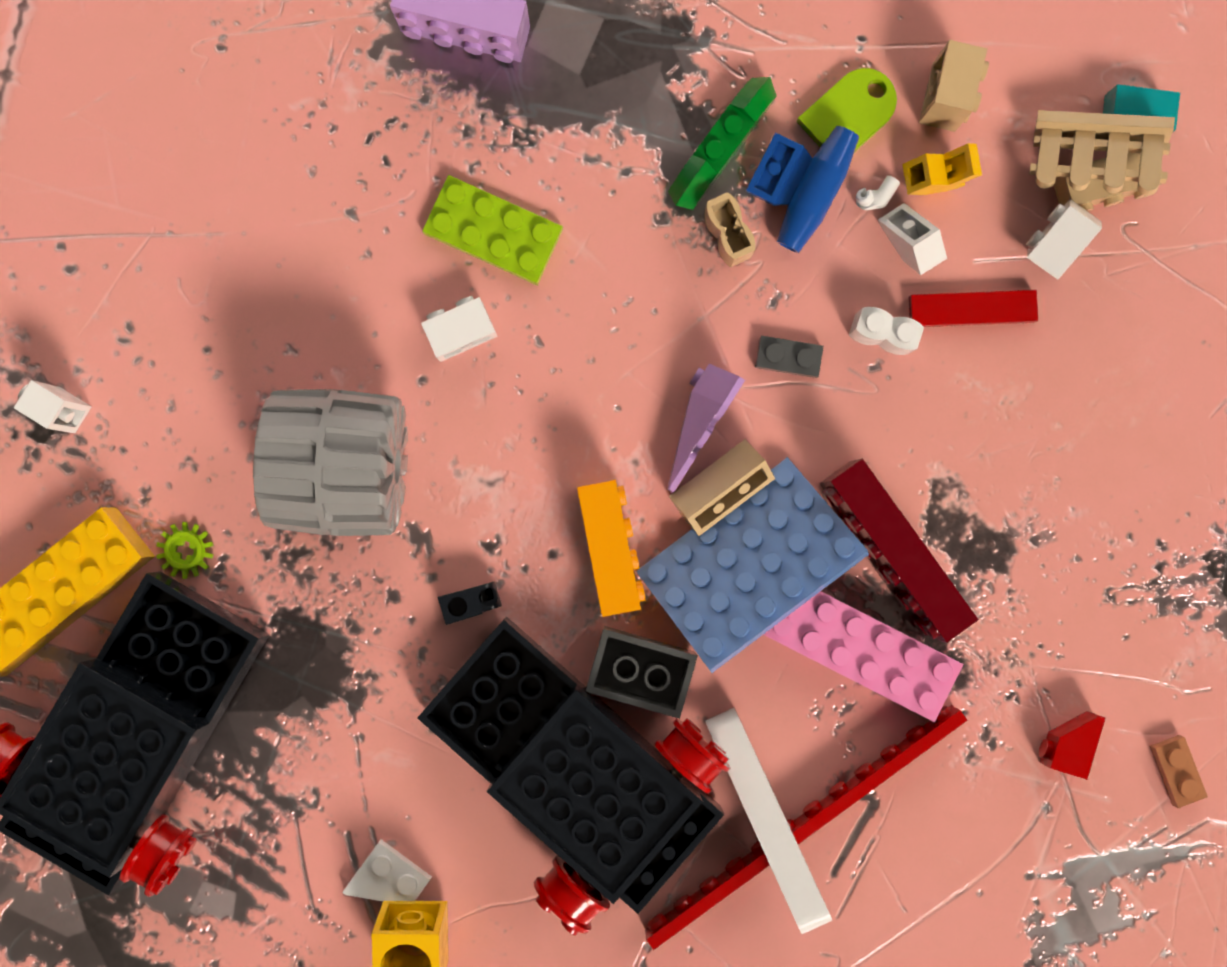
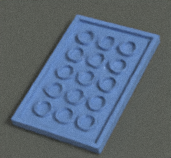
(752, 566)

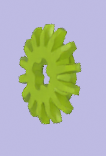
(175, 559)

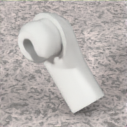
(877, 198)

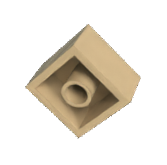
(954, 85)

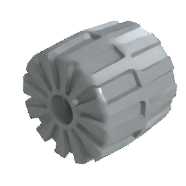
(330, 462)

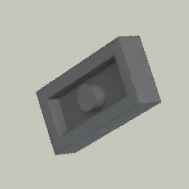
(789, 356)

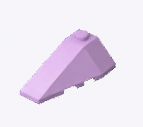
(707, 403)

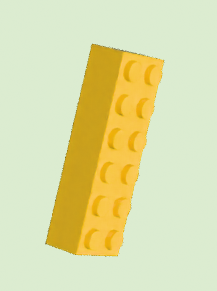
(66, 583)

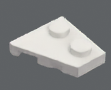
(387, 877)

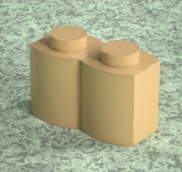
(725, 223)

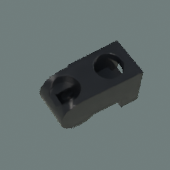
(469, 602)

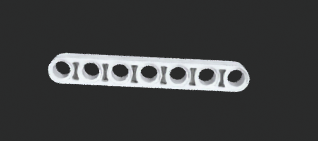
(769, 822)

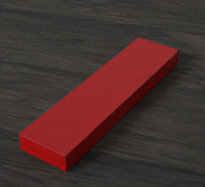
(974, 308)

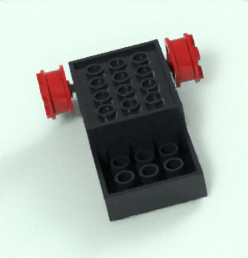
(125, 739)
(578, 776)

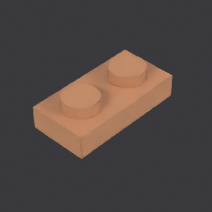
(1178, 771)

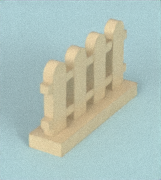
(1101, 132)

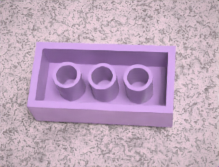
(475, 25)

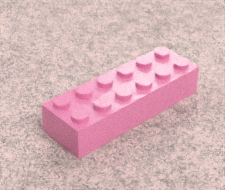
(870, 653)

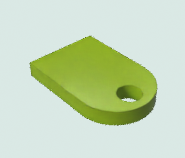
(851, 107)

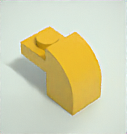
(942, 171)

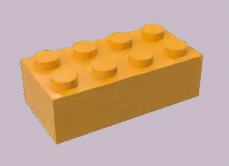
(609, 548)

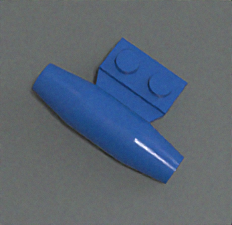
(802, 182)

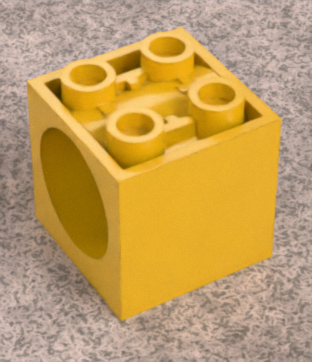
(415, 924)

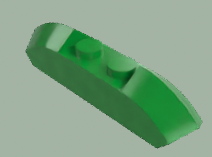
(722, 142)

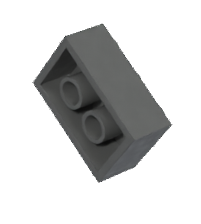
(641, 672)

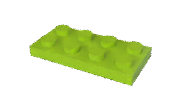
(492, 230)

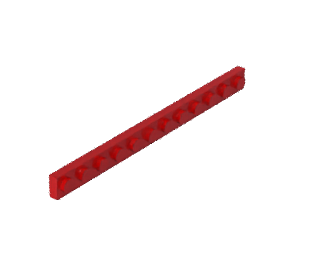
(814, 817)

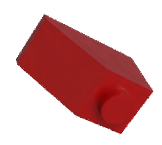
(1073, 745)

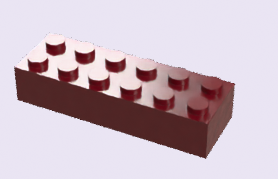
(898, 552)

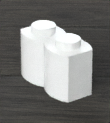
(892, 334)

